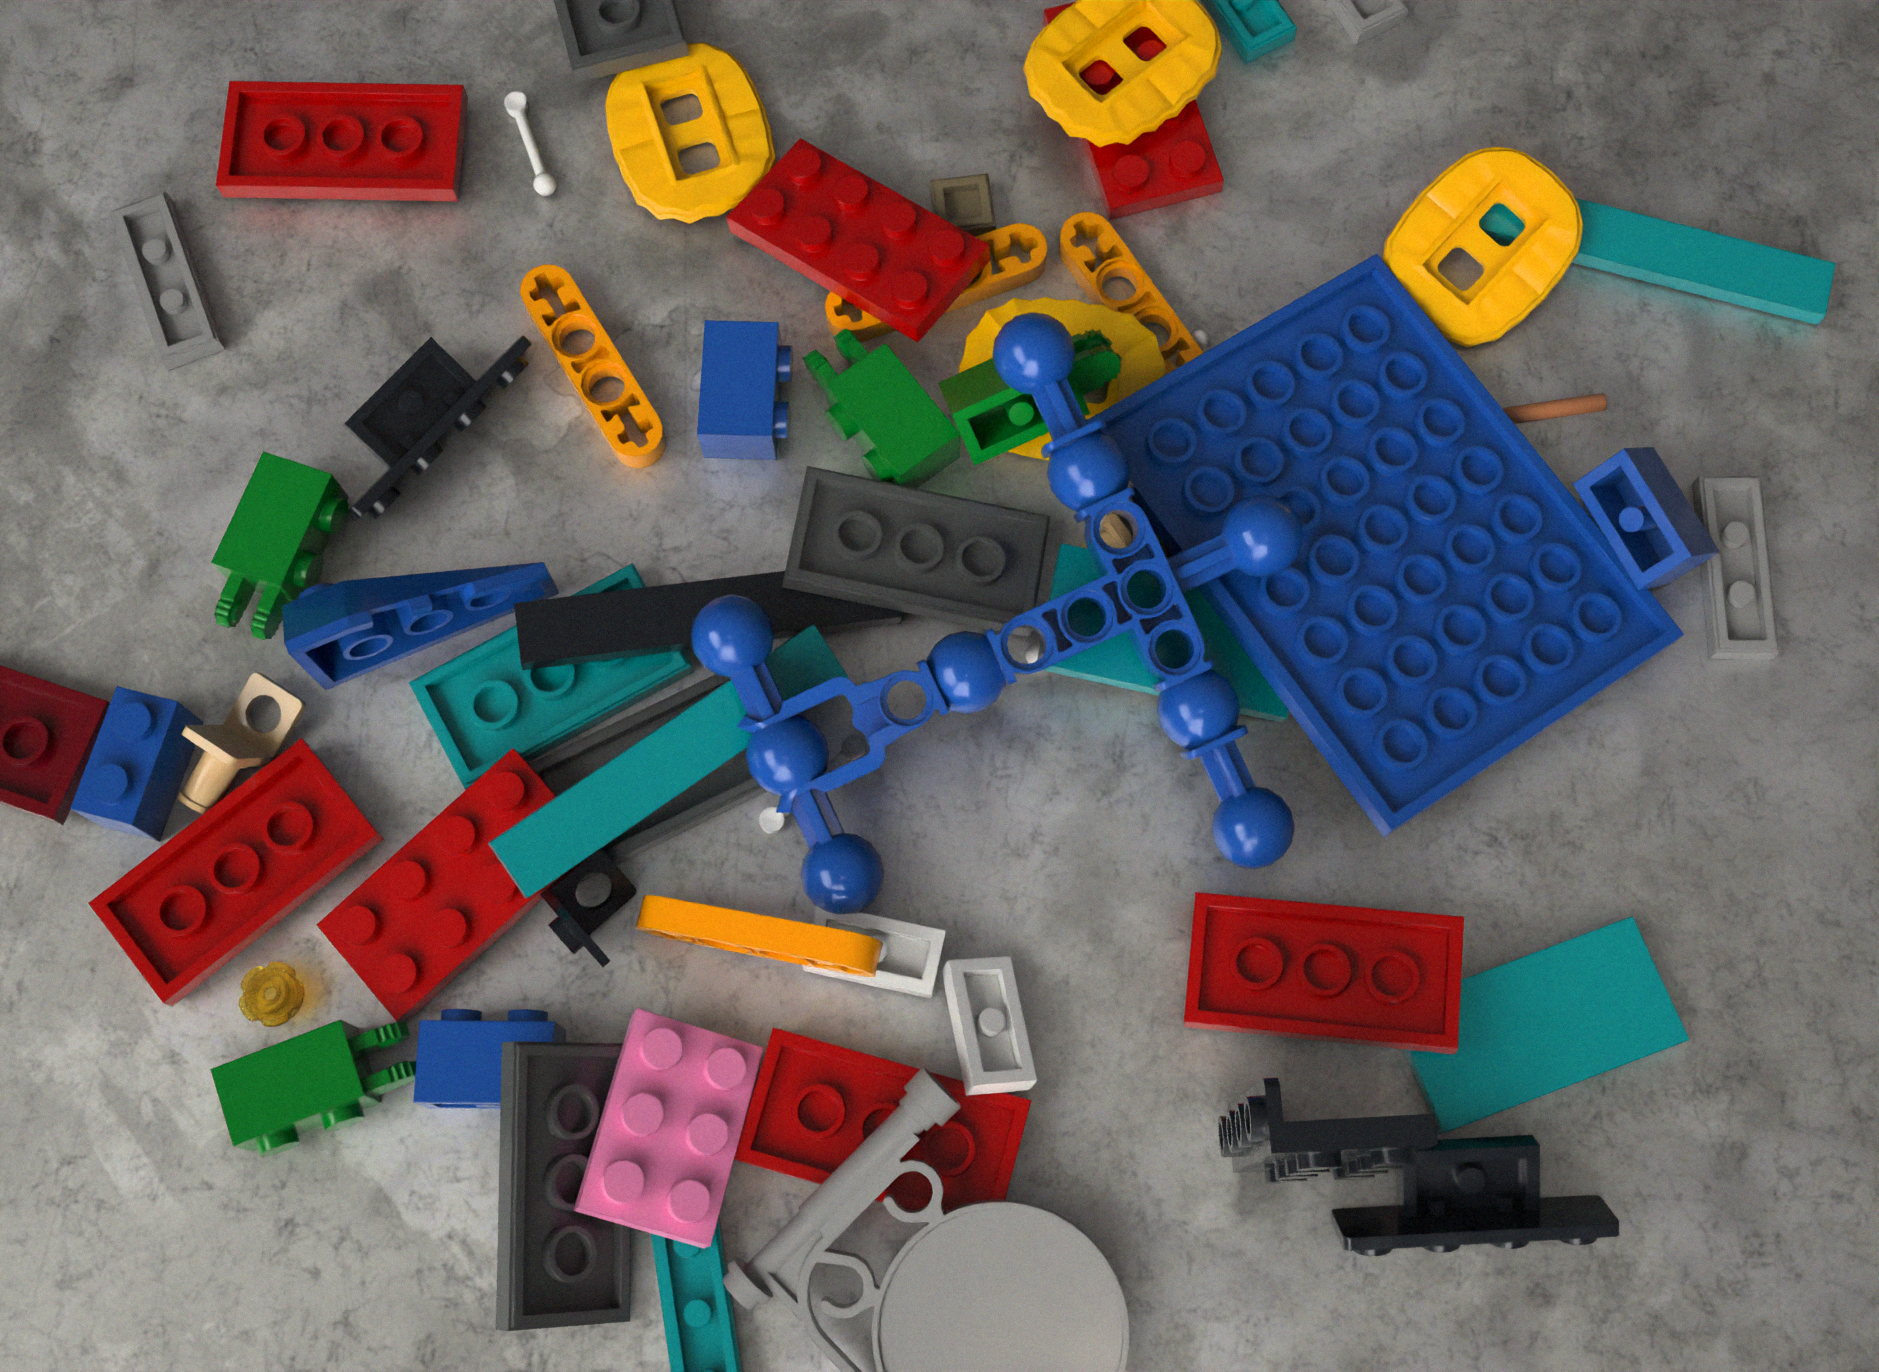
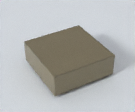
(964, 202)

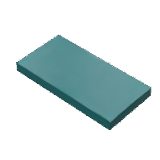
(1115, 659)
(489, 705)
(1549, 1025)

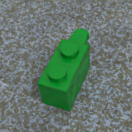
(885, 413)
(1000, 418)
(277, 540)
(307, 1084)

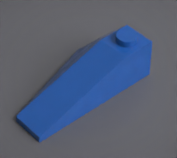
(372, 622)

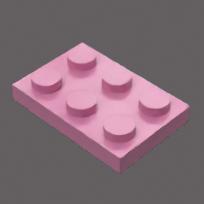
(669, 1129)

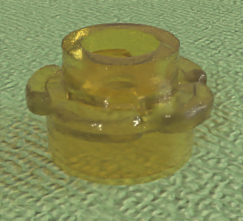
(288, 996)

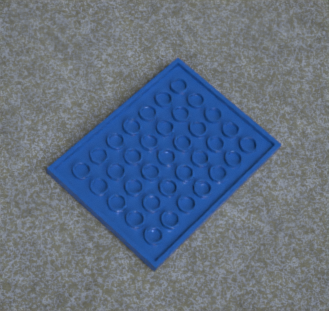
(1441, 564)

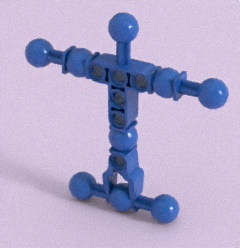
(972, 668)

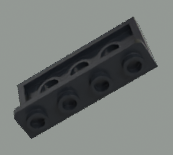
(1301, 1150)

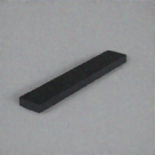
(662, 618)

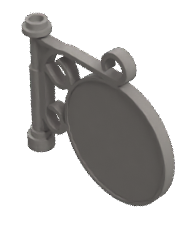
(968, 1290)

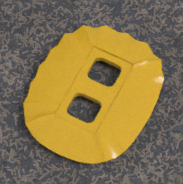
(1149, 89)
(649, 146)
(1514, 275)
(1134, 343)

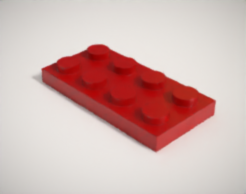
(342, 141)
(1159, 165)
(859, 239)
(235, 872)
(439, 894)
(1325, 972)
(826, 1100)

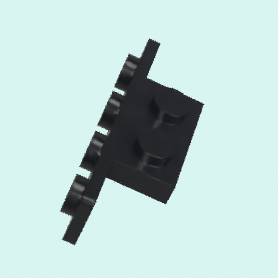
(416, 409)
(1473, 1195)

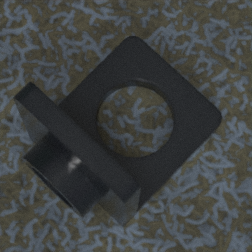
(579, 921)

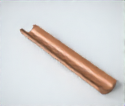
(1557, 408)

